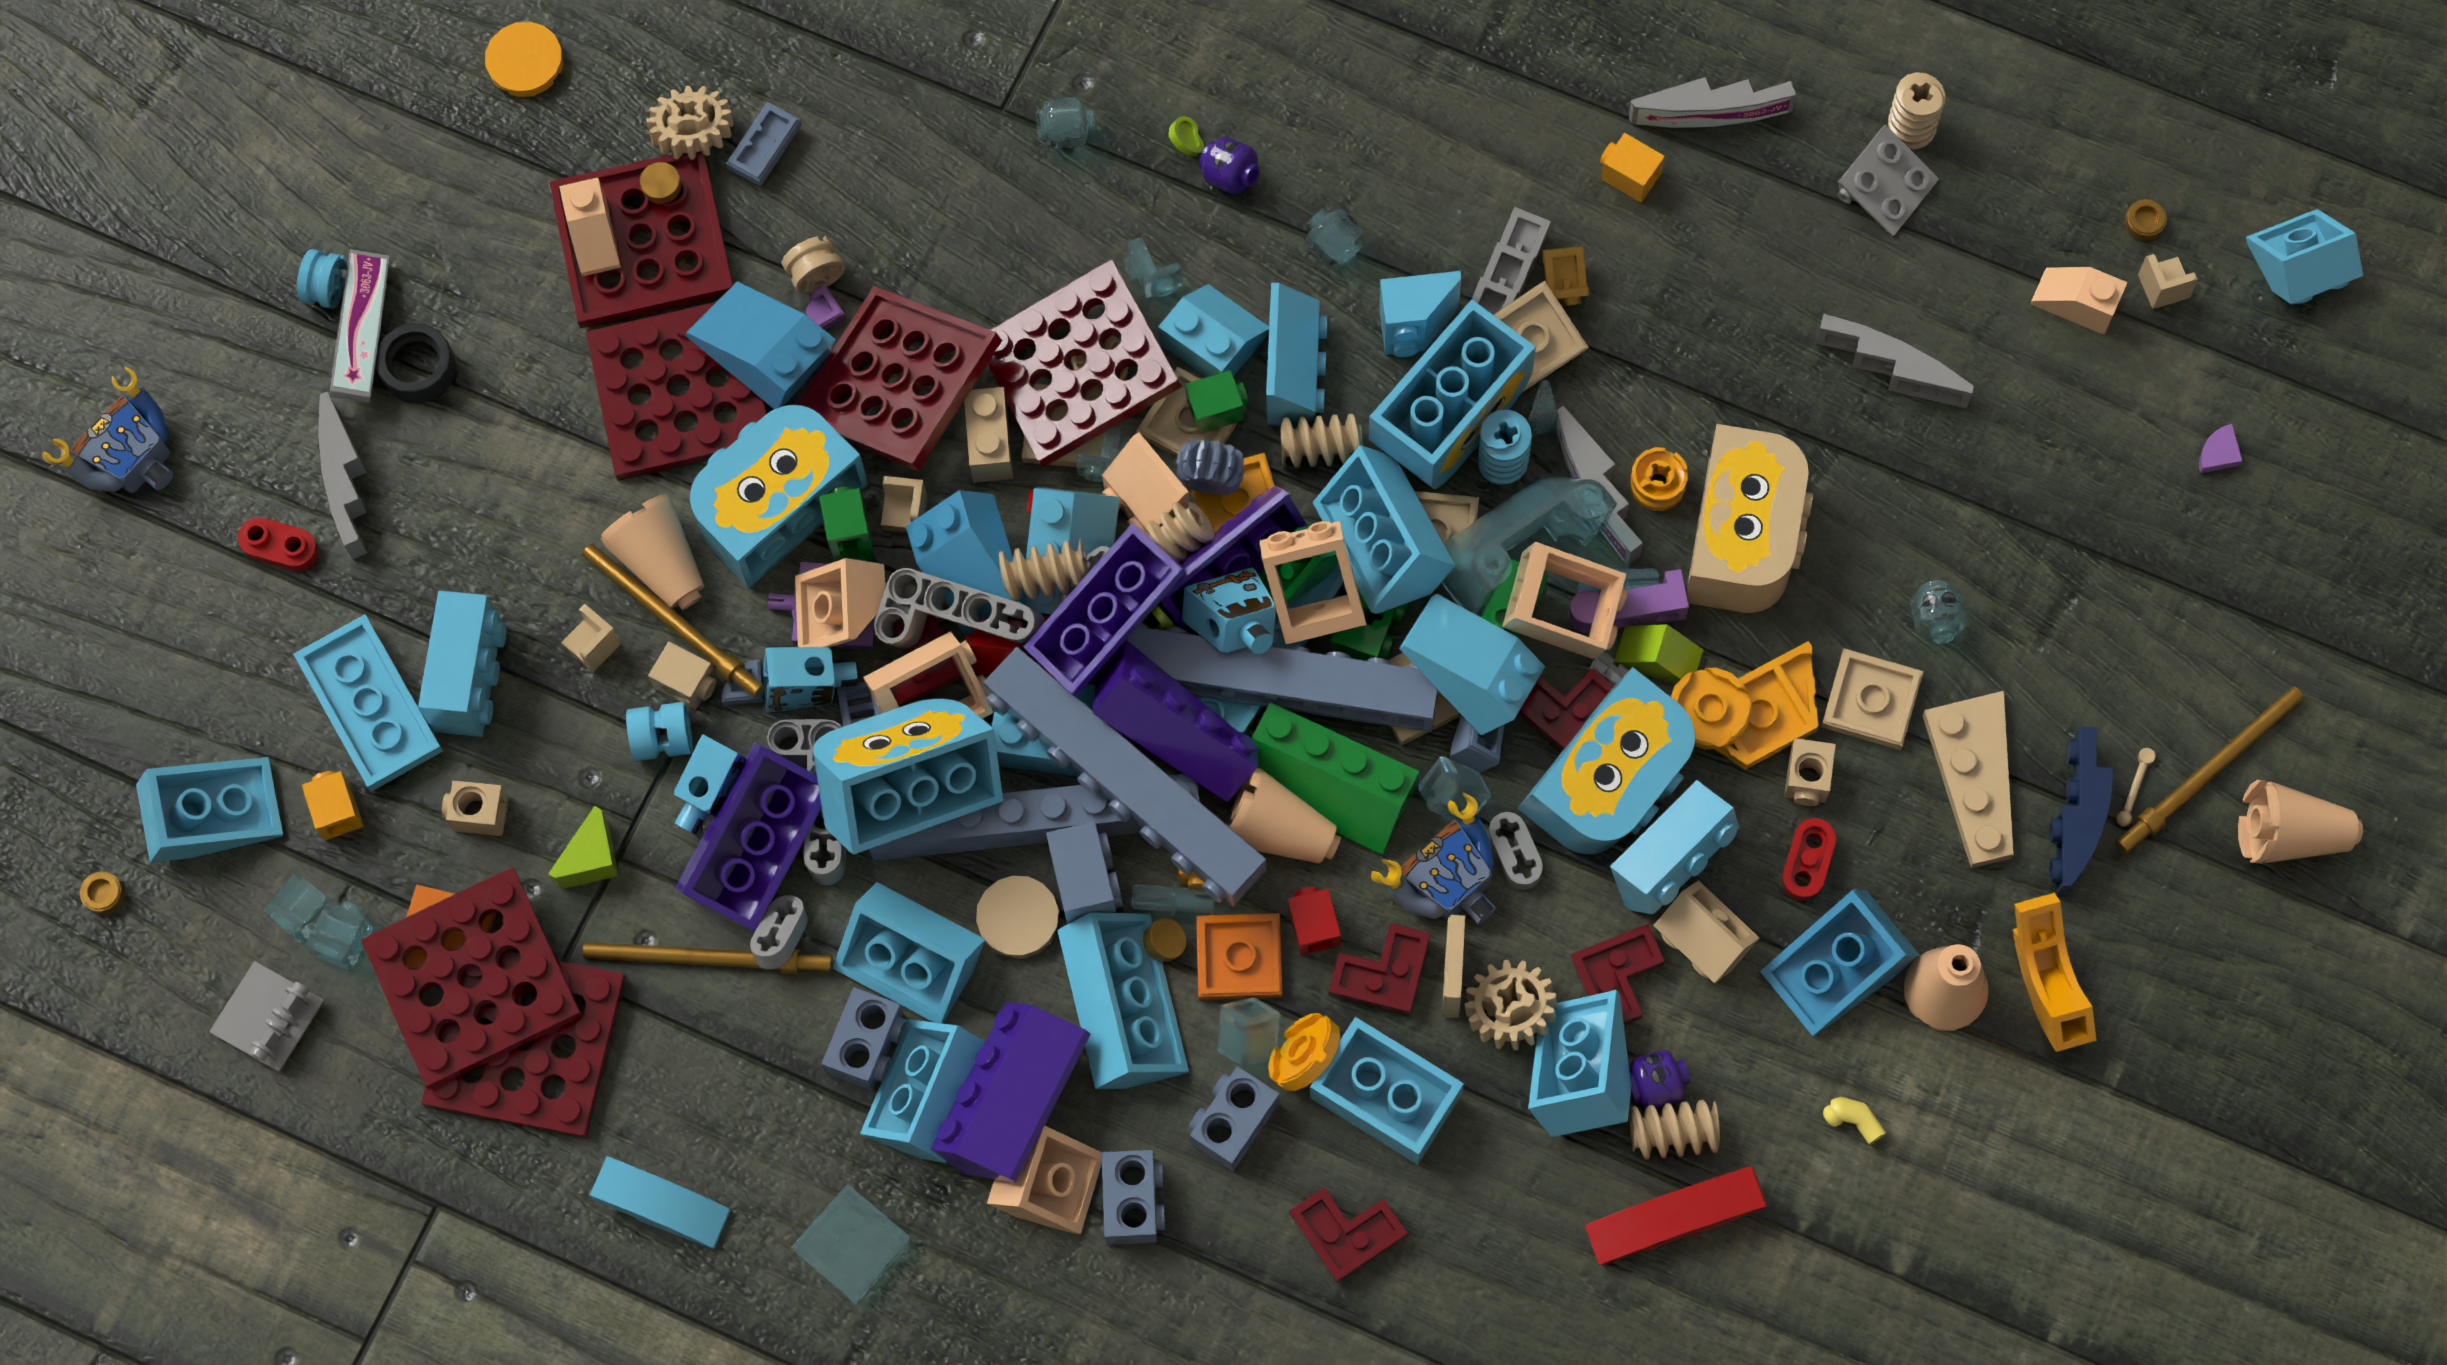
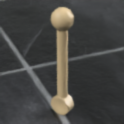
(2145, 758)

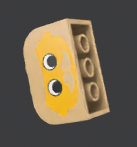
(1749, 521)

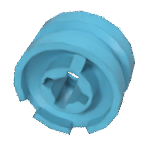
(321, 278)

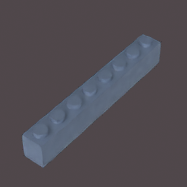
(1294, 679)
(1125, 777)
(1018, 821)

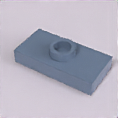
(764, 144)

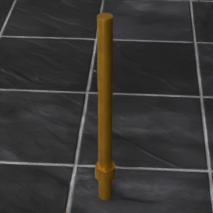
(727, 665)
(2153, 819)
(701, 956)

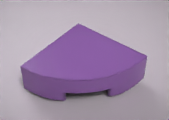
(824, 308)
(2220, 451)

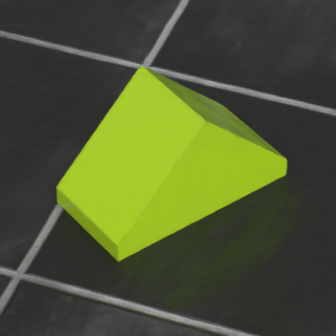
(1658, 652)
(588, 855)

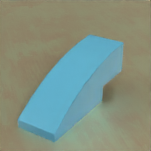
(659, 1203)

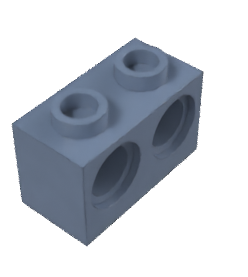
(852, 1037)
(1242, 1122)
(1121, 1198)

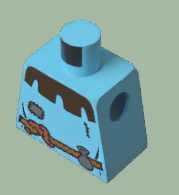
(1231, 612)
(803, 677)
(709, 767)

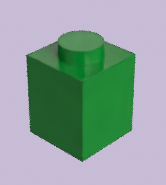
(1216, 401)

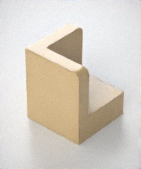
(2166, 281)
(903, 502)
(591, 640)

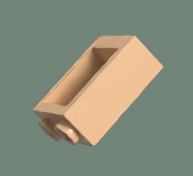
(1525, 591)
(1319, 617)
(946, 646)

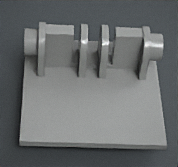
(1887, 181)
(267, 1016)

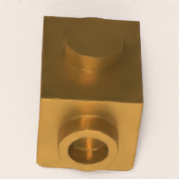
(1566, 274)

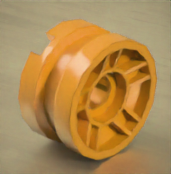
(1656, 494)

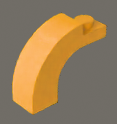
(2048, 974)

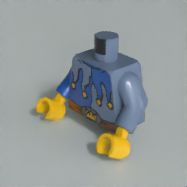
(121, 446)
(1446, 871)

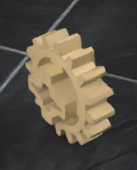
(690, 122)
(1522, 1016)

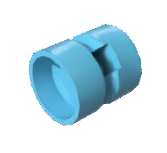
(645, 735)

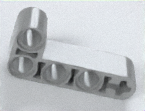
(963, 611)
(807, 733)

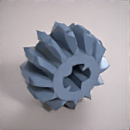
(1210, 467)

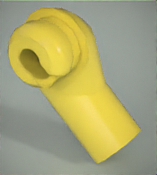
(1856, 1113)

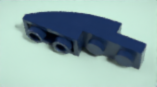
(2080, 825)

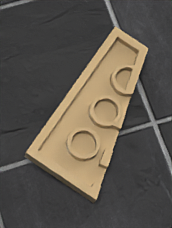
(1974, 768)

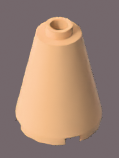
(657, 551)
(1281, 822)
(2293, 825)
(1946, 987)

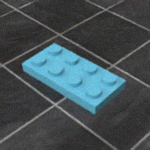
(368, 702)

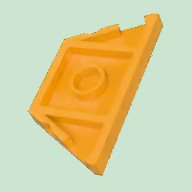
(1781, 707)

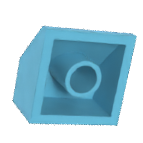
(2306, 256)
(1417, 310)
(1211, 332)

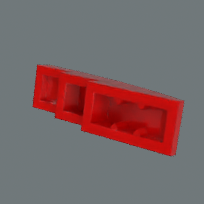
(1676, 1215)

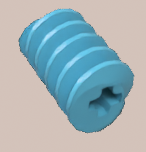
(1504, 447)

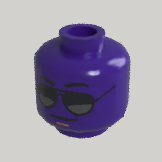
(1229, 165)
(1658, 1079)

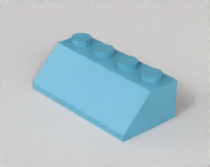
(1385, 529)
(1121, 1001)

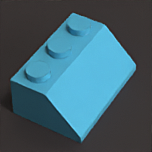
(1294, 356)
(1069, 516)
(1674, 849)
(907, 953)
(921, 1086)

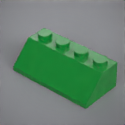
(1336, 777)

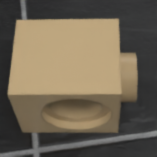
(683, 676)
(1809, 755)
(488, 820)

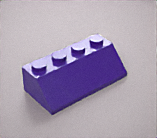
(1234, 546)
(1104, 609)
(753, 837)
(1009, 1092)

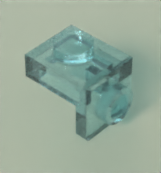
(1153, 281)
(1094, 466)

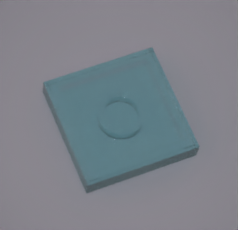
(851, 1244)

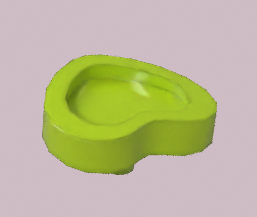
(1185, 136)
(1163, 618)

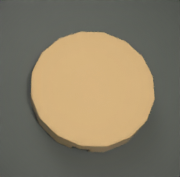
(1017, 917)

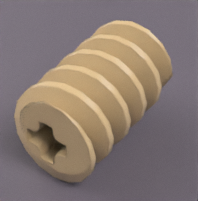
(1916, 109)
(1319, 440)
(1182, 532)
(1043, 570)
(1674, 1129)

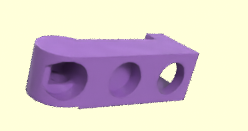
(1642, 605)

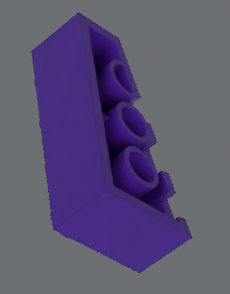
(1172, 722)

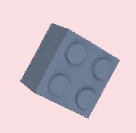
(1081, 869)

